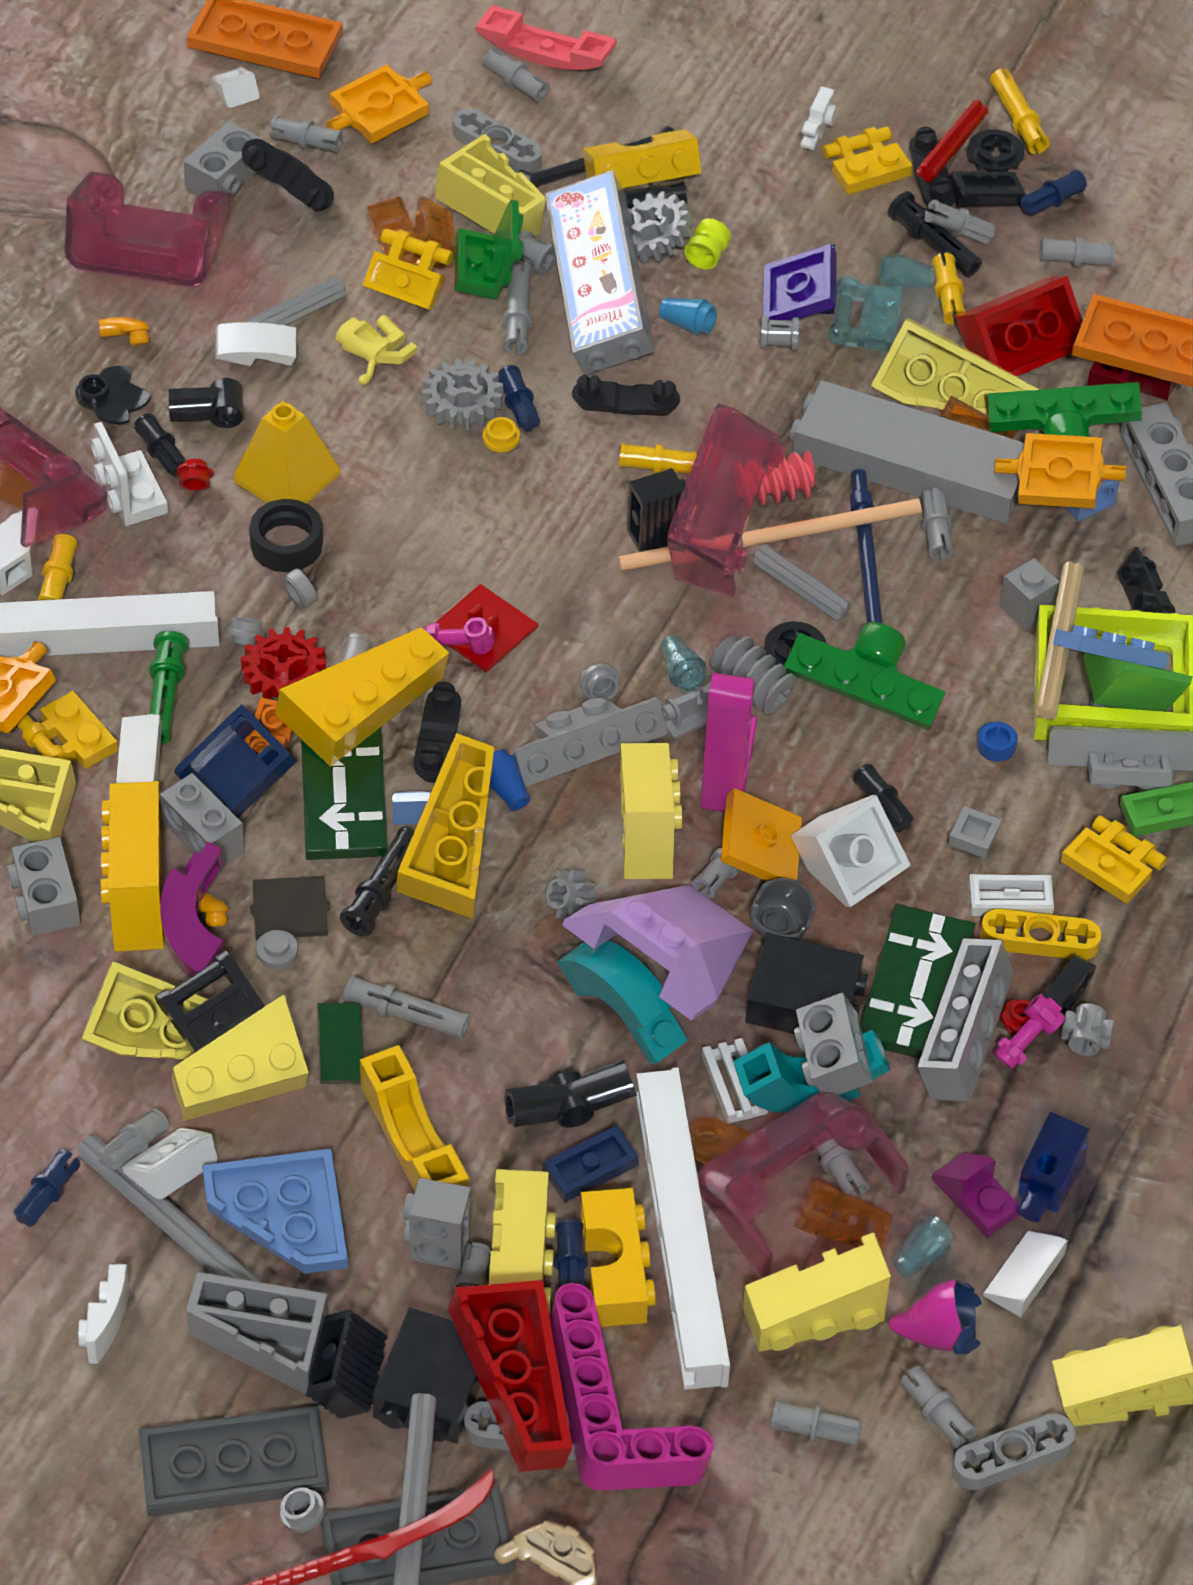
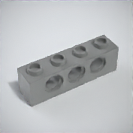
(1164, 467)
(966, 1020)

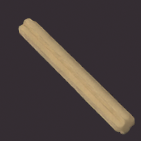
(1057, 655)

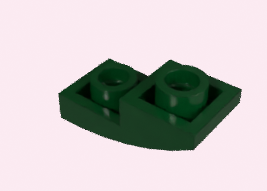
(339, 1043)

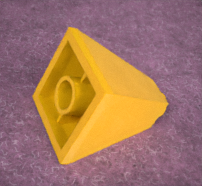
(286, 458)

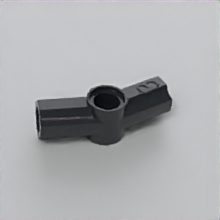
(569, 1097)

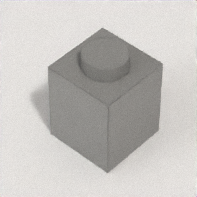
(1026, 590)

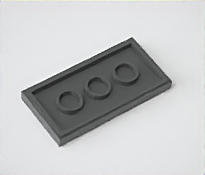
(231, 1460)
(447, 1557)

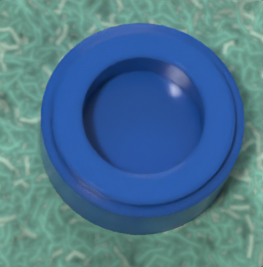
(997, 741)

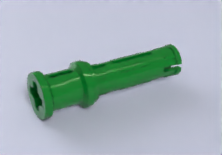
(172, 660)

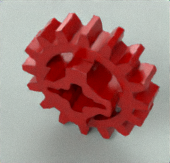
(280, 661)

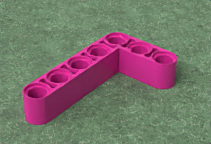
(728, 739)
(584, 1362)

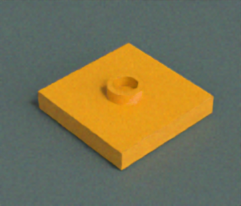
(759, 837)

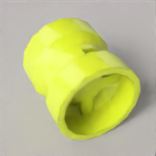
(709, 238)

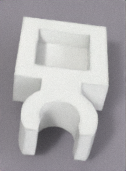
(821, 114)

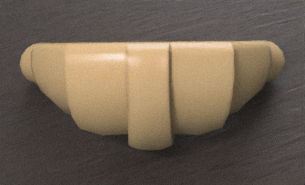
(556, 1550)

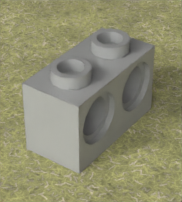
(219, 161)
(200, 818)
(43, 877)
(838, 1045)
(438, 1223)

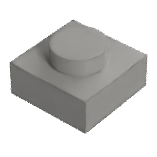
(975, 832)

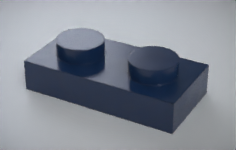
(590, 1163)

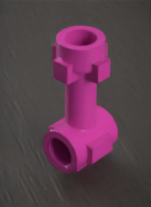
(475, 633)
(1044, 1016)

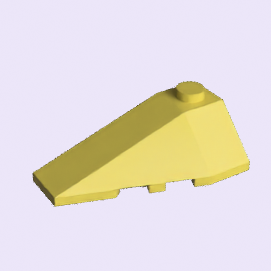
(931, 368)
(129, 1019)

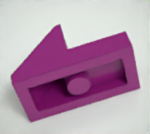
(976, 1193)

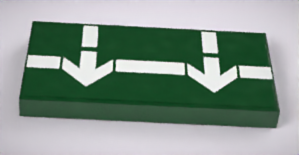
(345, 803)
(912, 977)

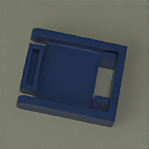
(232, 767)

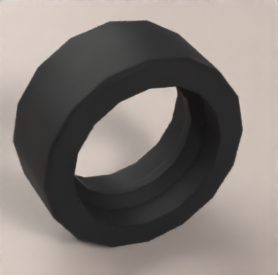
(282, 513)

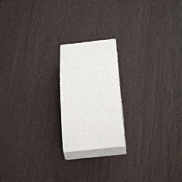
(252, 340)
(106, 1316)

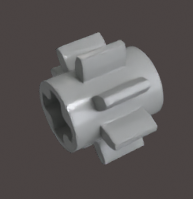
(569, 892)
(1087, 1029)

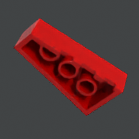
(516, 1363)

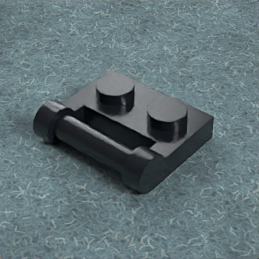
(216, 1014)

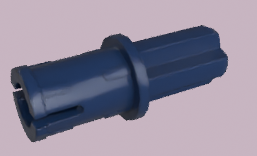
(1053, 193)
(519, 398)
(46, 1188)
(570, 1256)

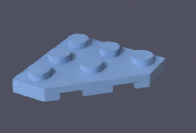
(283, 1205)

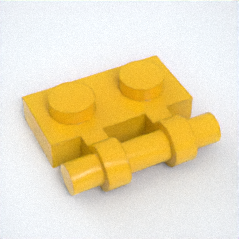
(870, 168)
(404, 280)
(75, 726)
(1109, 866)

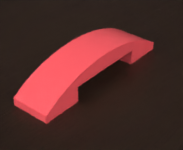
(541, 46)

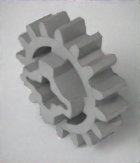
(659, 225)
(462, 394)

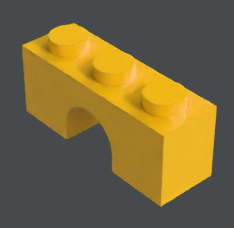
(665, 158)
(613, 1226)

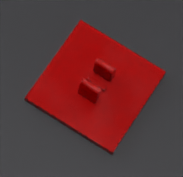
(507, 622)

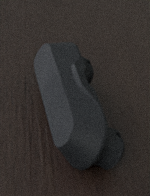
(288, 173)
(940, 186)
(613, 397)
(437, 730)

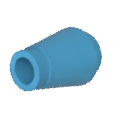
(690, 314)

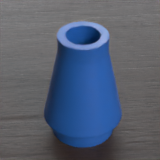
(508, 781)

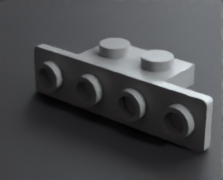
(587, 735)
(1122, 755)

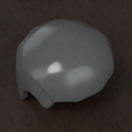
(782, 909)

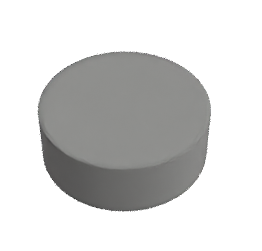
(299, 588)

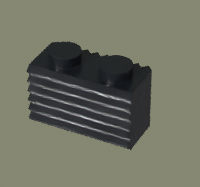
(652, 508)
(346, 1364)

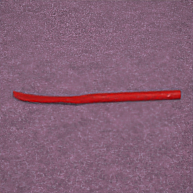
(388, 1544)

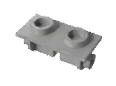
(686, 712)

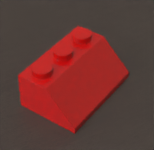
(1024, 326)

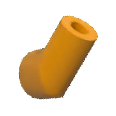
(124, 325)
(215, 910)

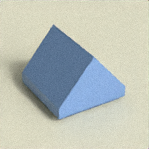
(409, 806)

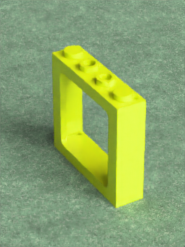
(1167, 631)

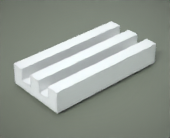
(1011, 897)
(726, 1053)

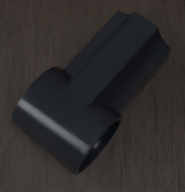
(218, 403)

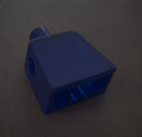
(1052, 1166)

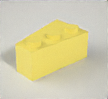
(482, 183)
(35, 794)
(649, 809)
(242, 1065)
(521, 1228)
(820, 1300)
(1127, 1377)

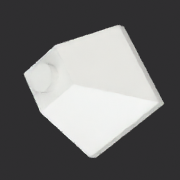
(852, 850)

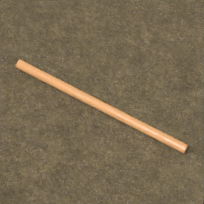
(789, 530)

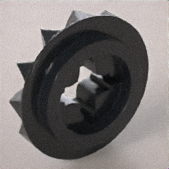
(984, 143)
(784, 636)

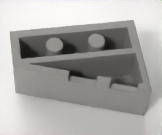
(259, 1324)

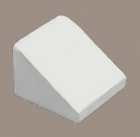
(236, 87)

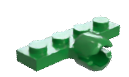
(1065, 410)
(867, 674)

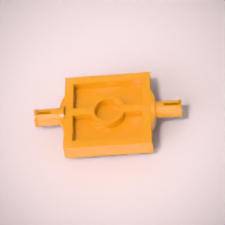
(379, 103)
(1060, 470)
(22, 685)

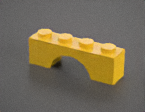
(399, 1109)

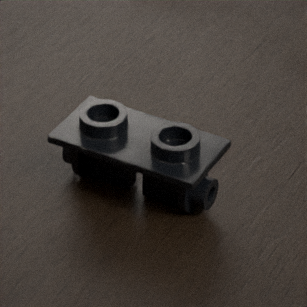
(1143, 584)

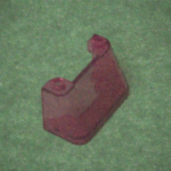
(142, 241)

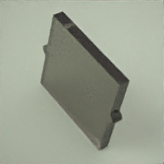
(291, 906)

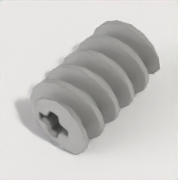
(741, 659)

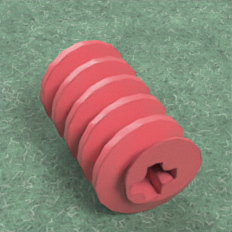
(793, 476)

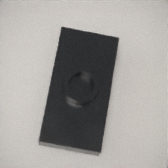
(986, 188)

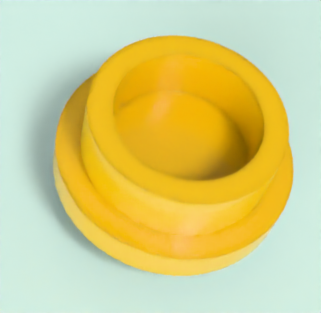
(501, 435)

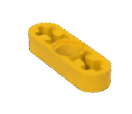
(1053, 923)

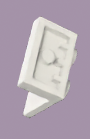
(128, 481)

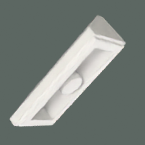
(139, 748)
(172, 1162)
(1026, 1271)

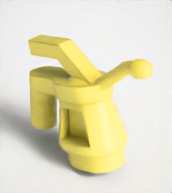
(364, 341)

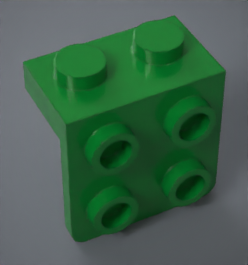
(485, 260)

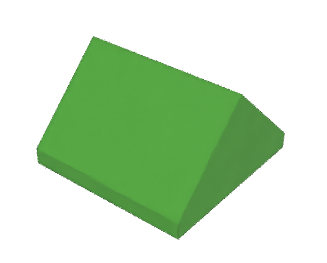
(1132, 684)

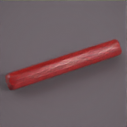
(952, 141)

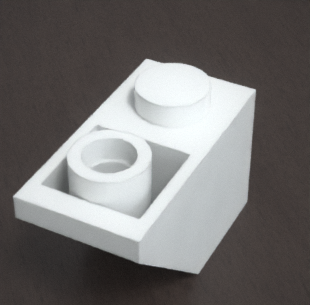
(15, 560)

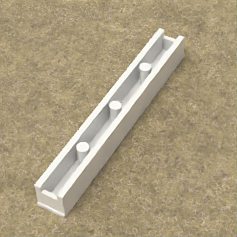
(107, 623)
(682, 1231)

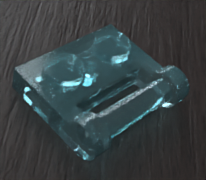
(878, 316)

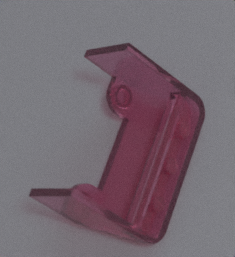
(63, 490)
(719, 498)
(735, 1179)

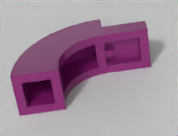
(181, 896)

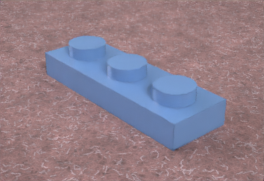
(1111, 646)

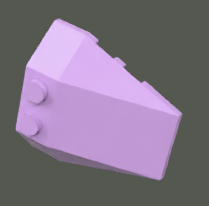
(678, 931)

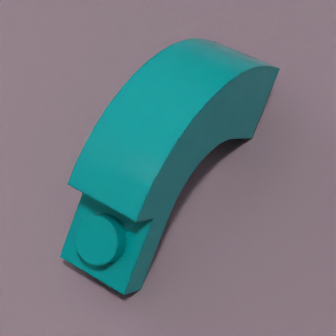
(630, 990)
(778, 1081)

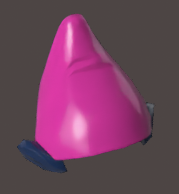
(942, 1318)

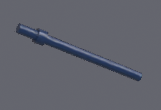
(863, 499)

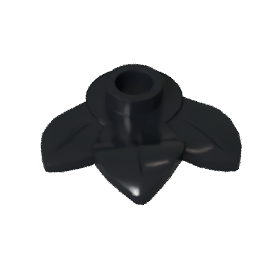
(111, 394)

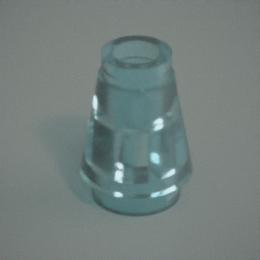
(904, 272)
(683, 664)
(923, 1246)

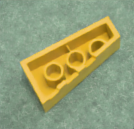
(361, 694)
(448, 840)
(133, 865)

